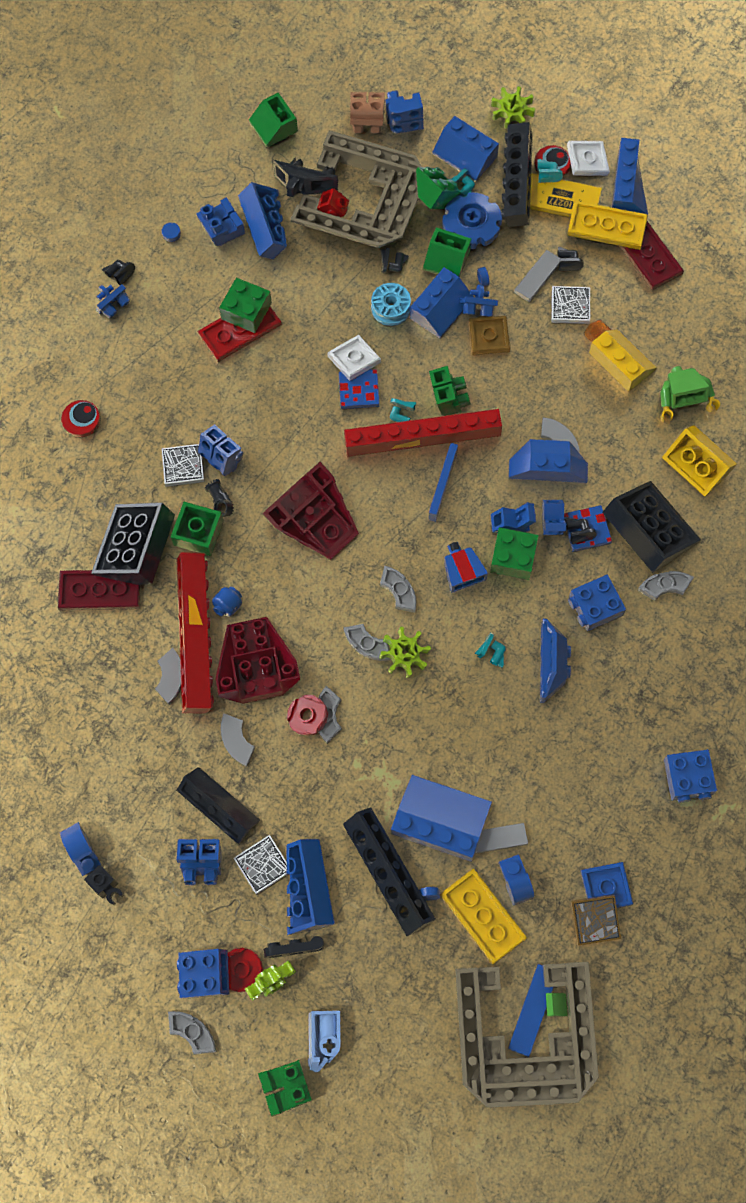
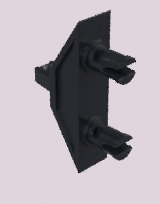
(304, 180)

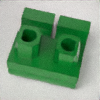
(445, 391)
(294, 1084)

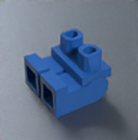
(404, 114)
(221, 222)
(219, 450)
(199, 860)

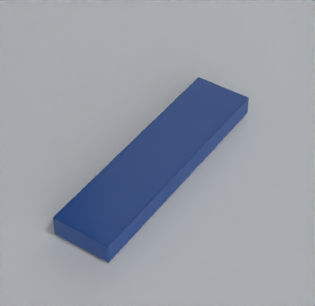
(443, 482)
(530, 1015)

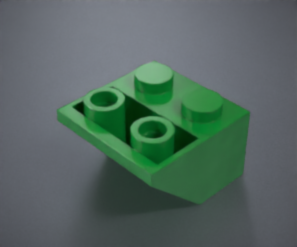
(273, 120)
(435, 188)
(447, 251)

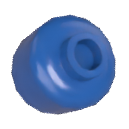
(227, 601)

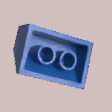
(466, 148)
(440, 303)

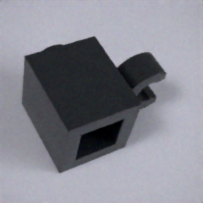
(103, 883)

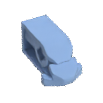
(323, 1027)

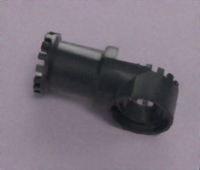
(220, 496)

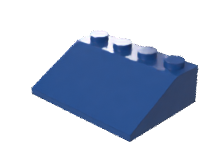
(441, 818)

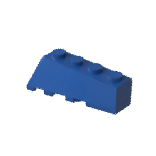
(628, 183)
(263, 218)
(308, 887)

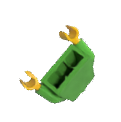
(685, 389)

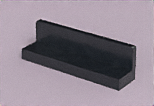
(217, 804)

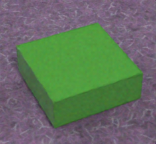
(556, 1004)

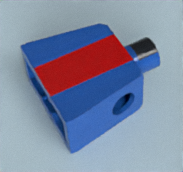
(463, 568)

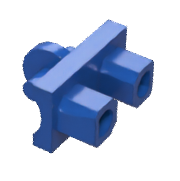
(470, 303)
(105, 305)

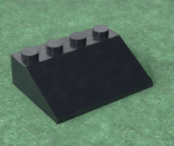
(650, 525)
(134, 543)

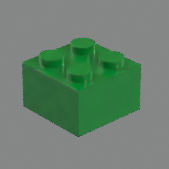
(245, 305)
(197, 528)
(514, 553)

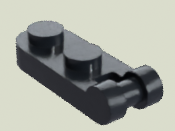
(293, 948)

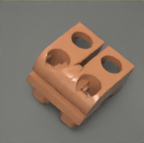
(367, 113)

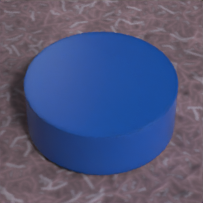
(171, 232)
(483, 276)
(430, 893)

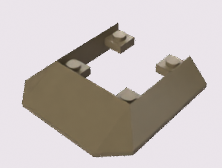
(389, 169)
(528, 1080)

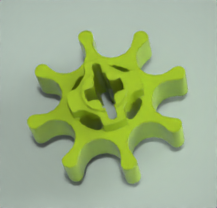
(512, 106)
(399, 646)
(270, 980)

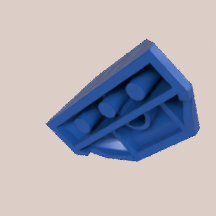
(548, 462)
(554, 657)

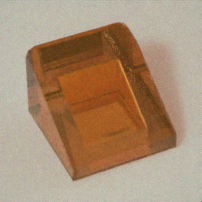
(595, 329)

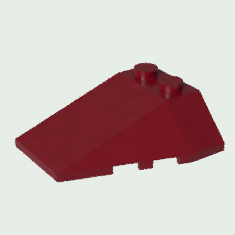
(314, 513)

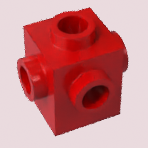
(333, 203)

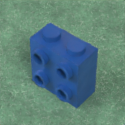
(596, 603)
(690, 776)
(203, 973)

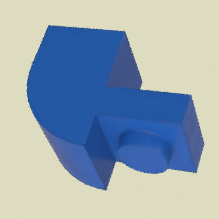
(553, 517)
(514, 519)
(79, 849)
(517, 880)

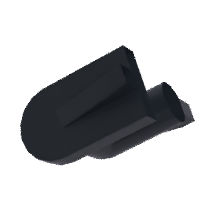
(400, 259)
(569, 260)
(120, 270)
(580, 536)

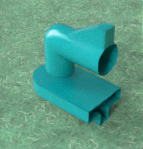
(548, 171)
(469, 183)
(395, 412)
(498, 656)

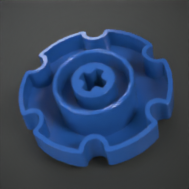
(473, 218)

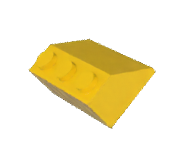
(621, 358)
(699, 460)

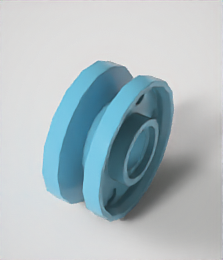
(390, 294)

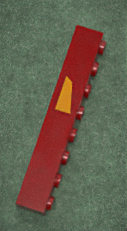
(423, 432)
(194, 633)

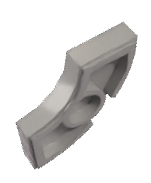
(557, 431)
(665, 583)
(400, 588)
(365, 643)
(171, 676)
(331, 727)
(234, 741)
(193, 1031)

